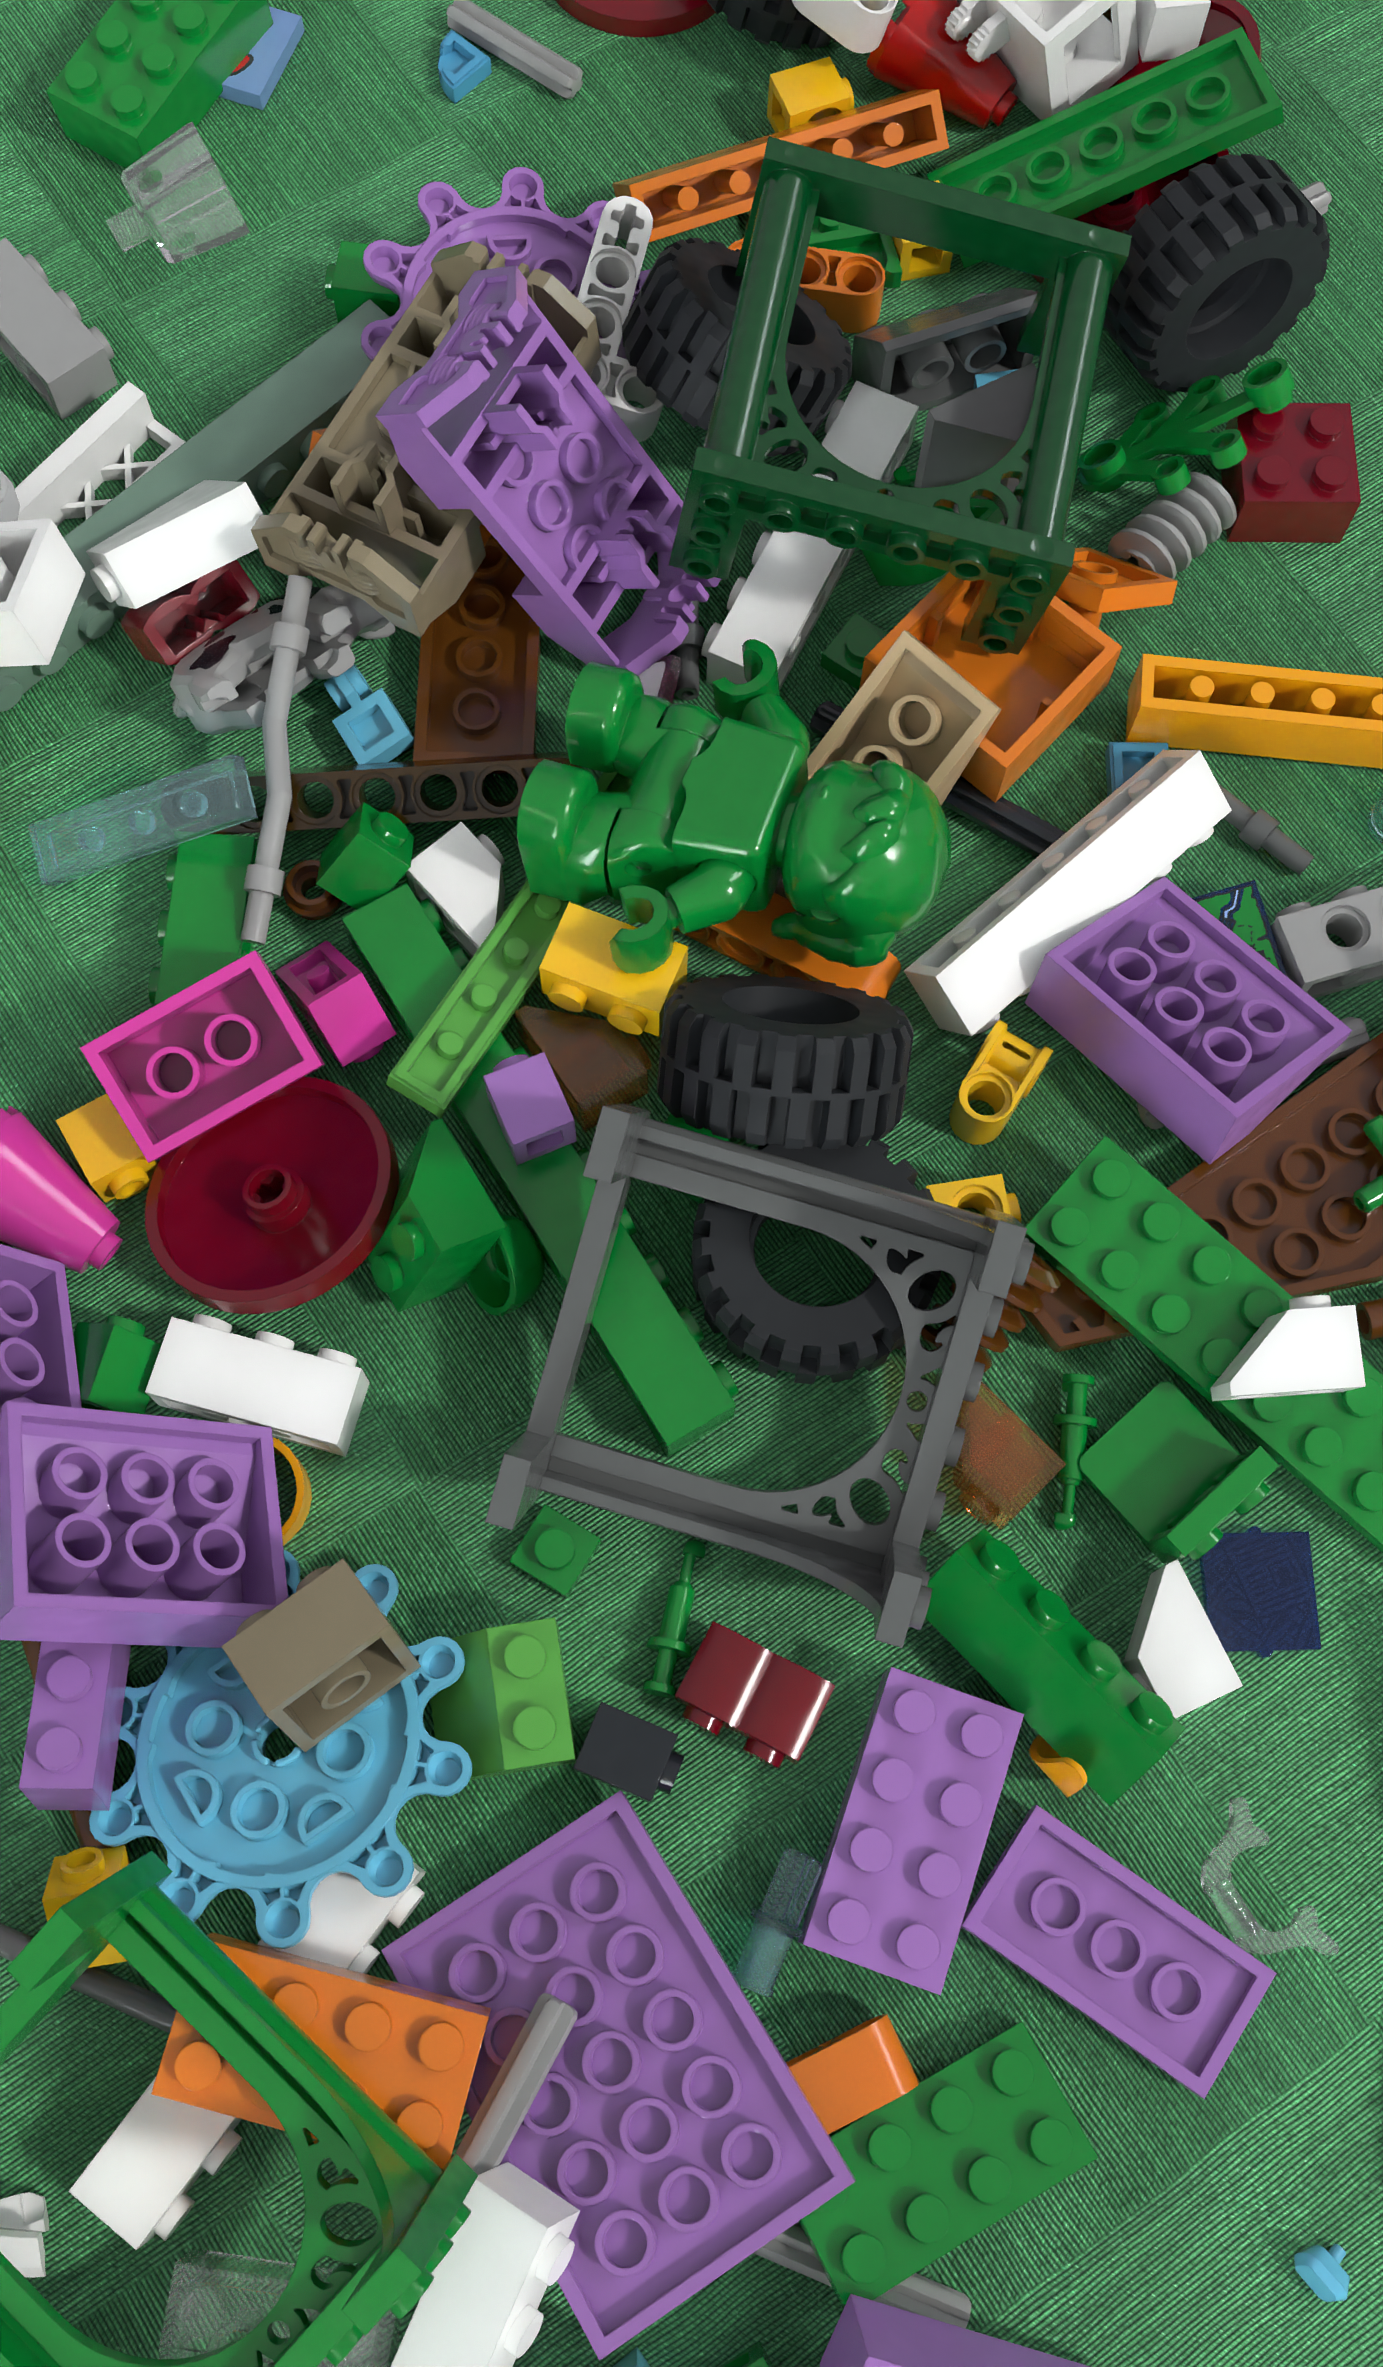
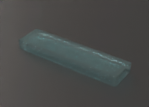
(143, 820)

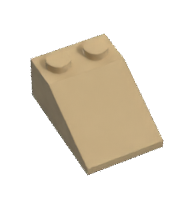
(911, 714)

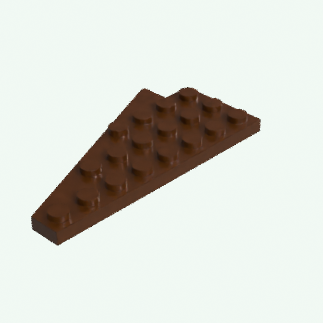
(1276, 1199)

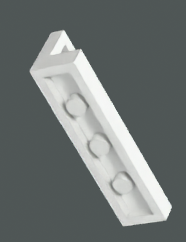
(93, 454)

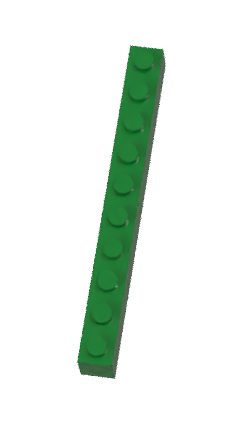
(634, 1320)

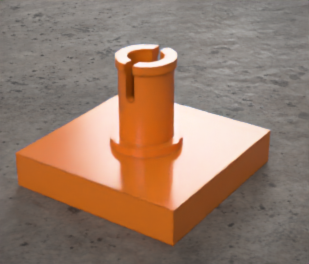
(1109, 584)

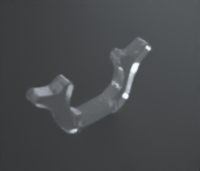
(1218, 1885)

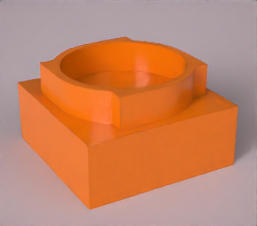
(1038, 689)

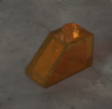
(587, 1058)
(999, 1461)

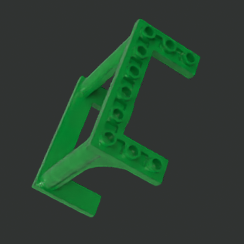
(408, 2193)

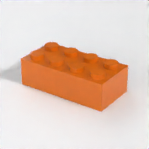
(393, 2040)

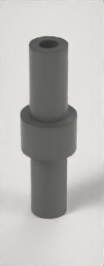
(690, 653)
(1262, 831)

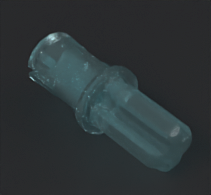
(777, 1922)

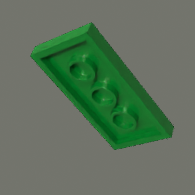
(945, 2165)

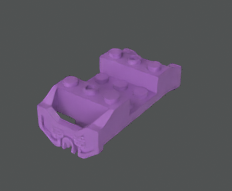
(550, 470)

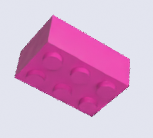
(202, 1056)

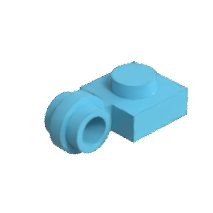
(369, 719)

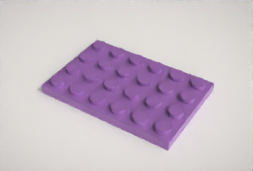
(667, 2095)

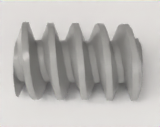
(1176, 527)

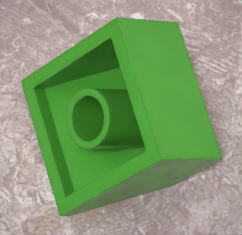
(509, 1700)

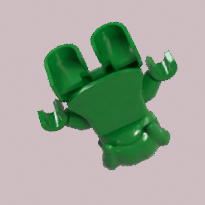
(723, 816)

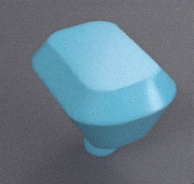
(1323, 2273)

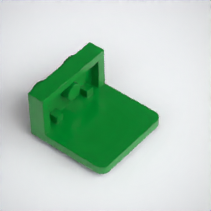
(1174, 1474)

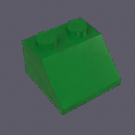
(437, 1224)

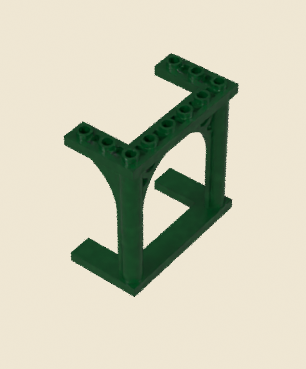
(1063, 327)

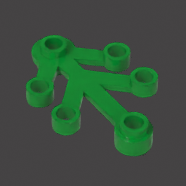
(1114, 461)

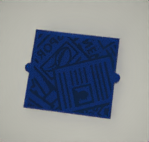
(1261, 1592)

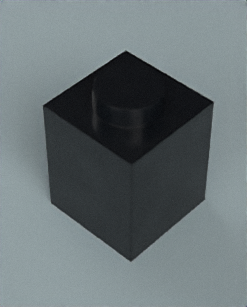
(629, 1754)

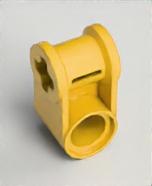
(1001, 1077)

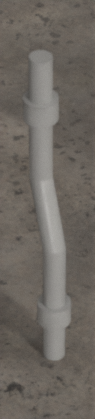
(289, 644)

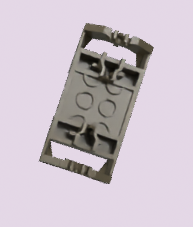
(356, 510)

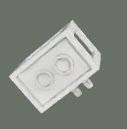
(1051, 47)

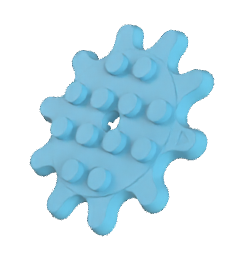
(288, 1822)

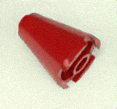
(923, 56)

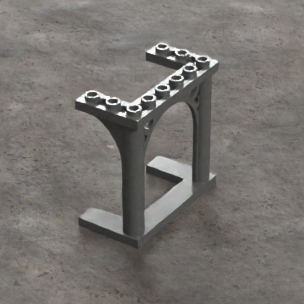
(864, 1559)

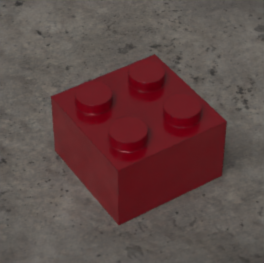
(1296, 475)

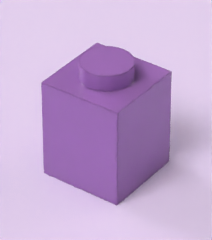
(529, 1106)

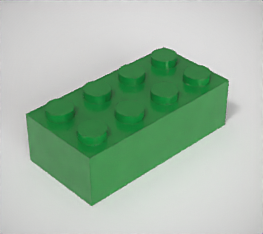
(152, 71)

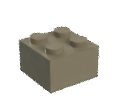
(320, 1655)

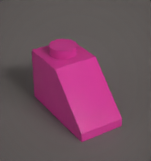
(337, 1003)

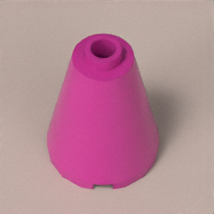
(46, 1202)

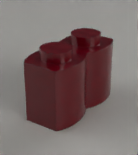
(189, 615)
(753, 1694)

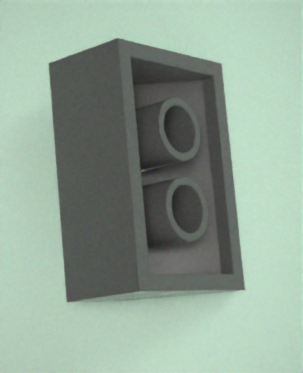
(942, 349)
(975, 431)

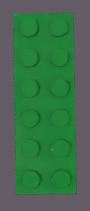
(1127, 133)

